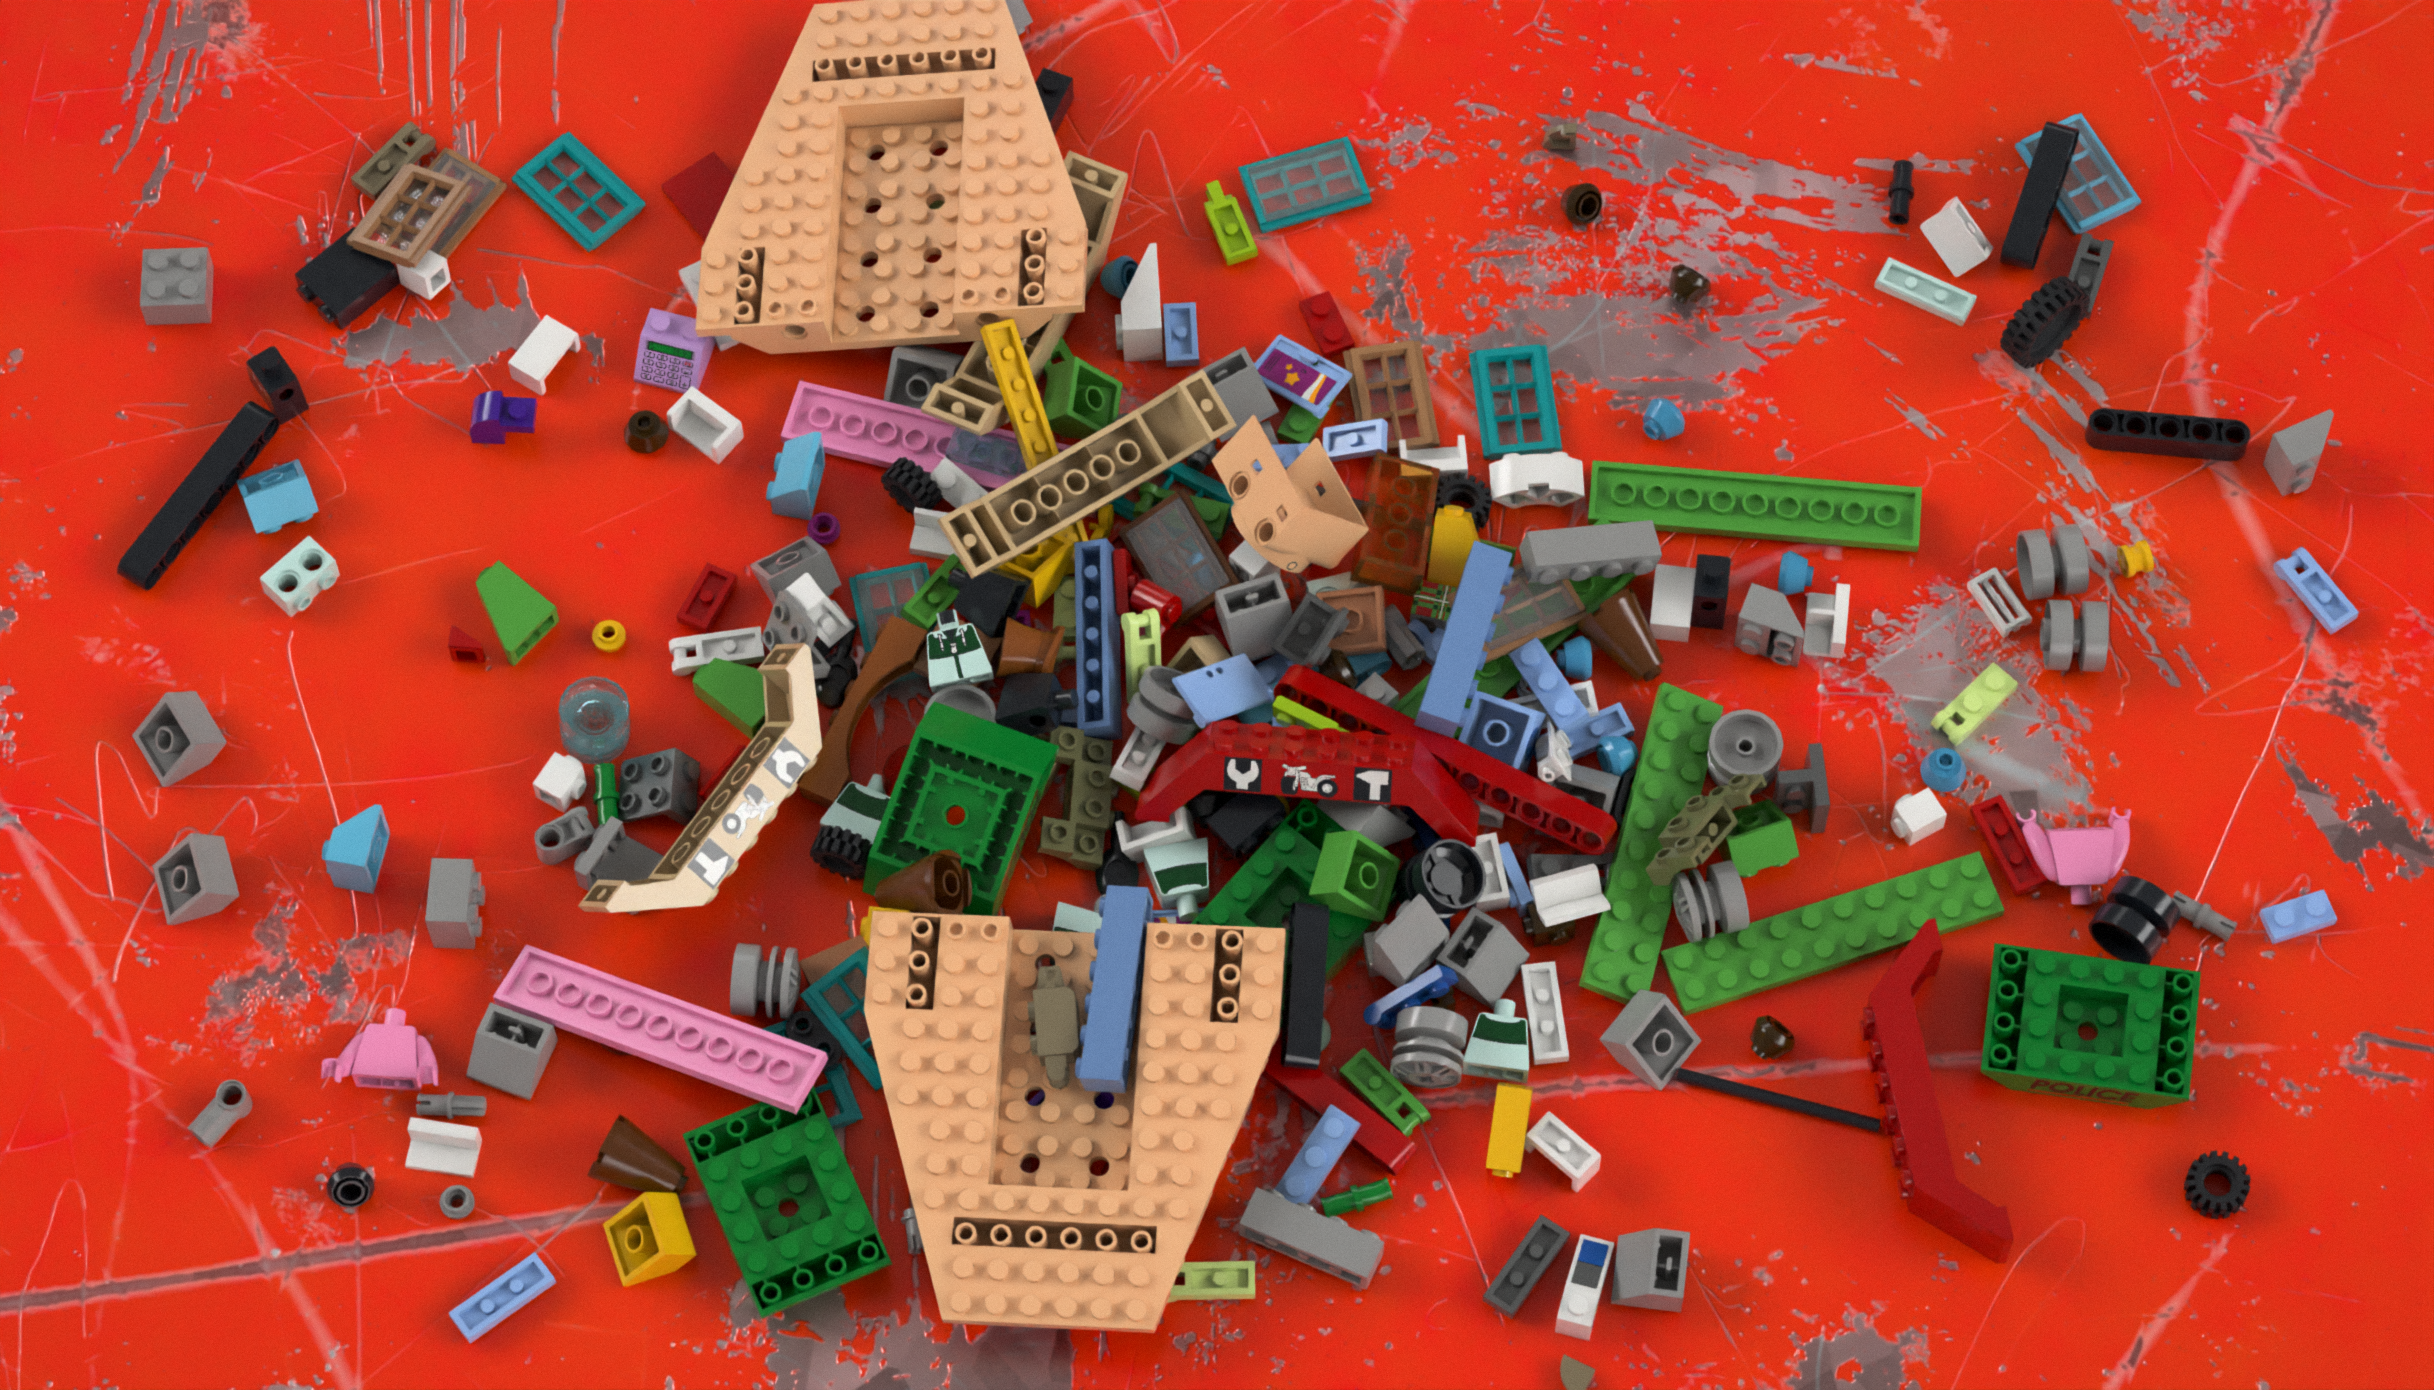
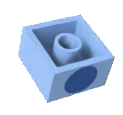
(1502, 729)

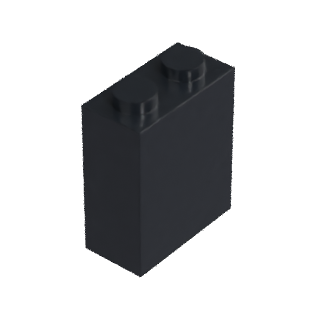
(345, 282)

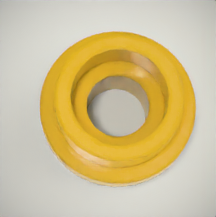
(609, 644)

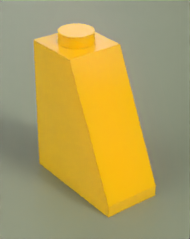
(1451, 545)
(1509, 1129)

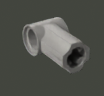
(1401, 641)
(218, 1116)

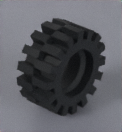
(911, 486)
(1468, 492)
(841, 851)
(2220, 1165)

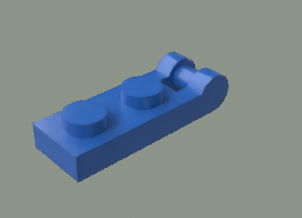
(1428, 985)

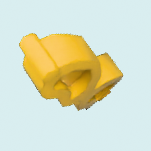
(1105, 520)

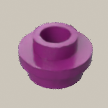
(823, 520)

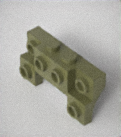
(1086, 800)
(1701, 827)

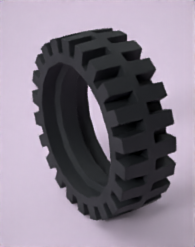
(2045, 322)

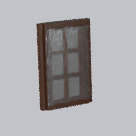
(1179, 554)

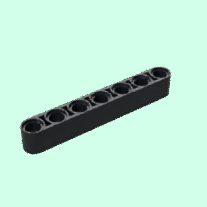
(198, 495)

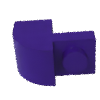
(497, 414)

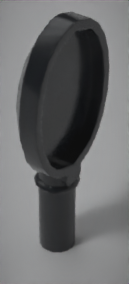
(843, 669)
(1116, 866)

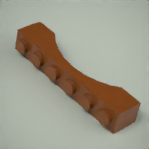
(891, 658)

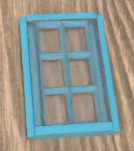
(2094, 183)

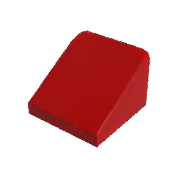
(464, 647)

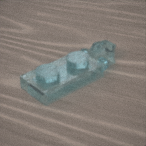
(986, 453)

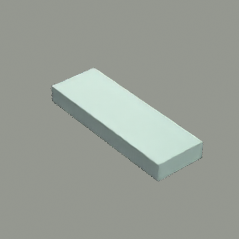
(1925, 291)

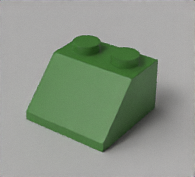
(1080, 398)
(1759, 839)
(1354, 875)

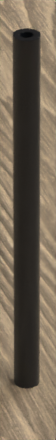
(1778, 1100)

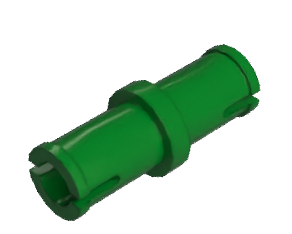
(606, 795)
(1357, 1198)

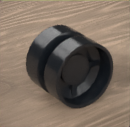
(1446, 875)
(2134, 920)

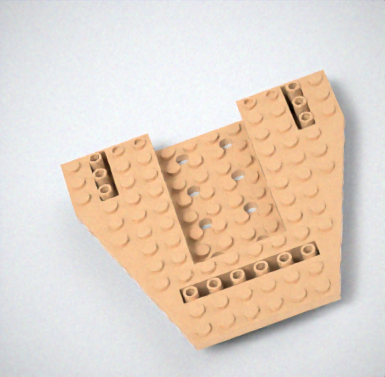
(795, 221)
(956, 1076)

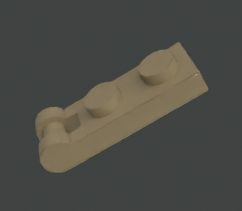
(385, 163)

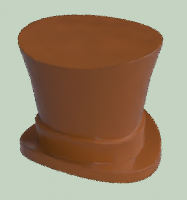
(1028, 649)

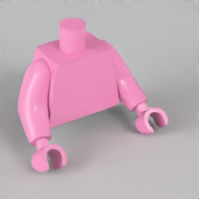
(2079, 854)
(386, 1057)

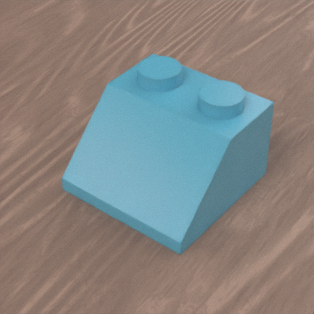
(797, 476)
(278, 497)
(357, 850)

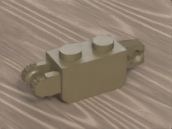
(1056, 1025)

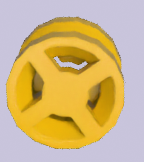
(2135, 558)

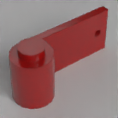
(1147, 596)

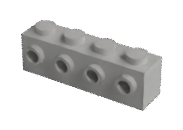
(1590, 551)
(1312, 1237)

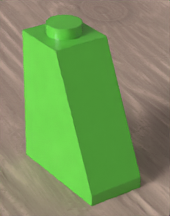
(515, 610)
(733, 693)

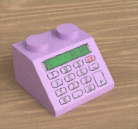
(672, 352)

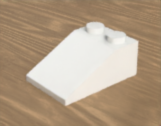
(1140, 317)

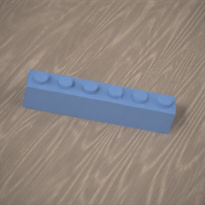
(1463, 640)
(1097, 641)
(1115, 989)

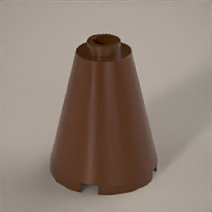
(1624, 635)
(928, 886)
(636, 1161)

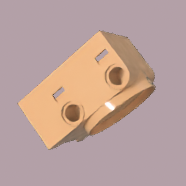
(1282, 509)

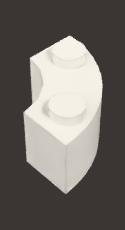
(1536, 479)

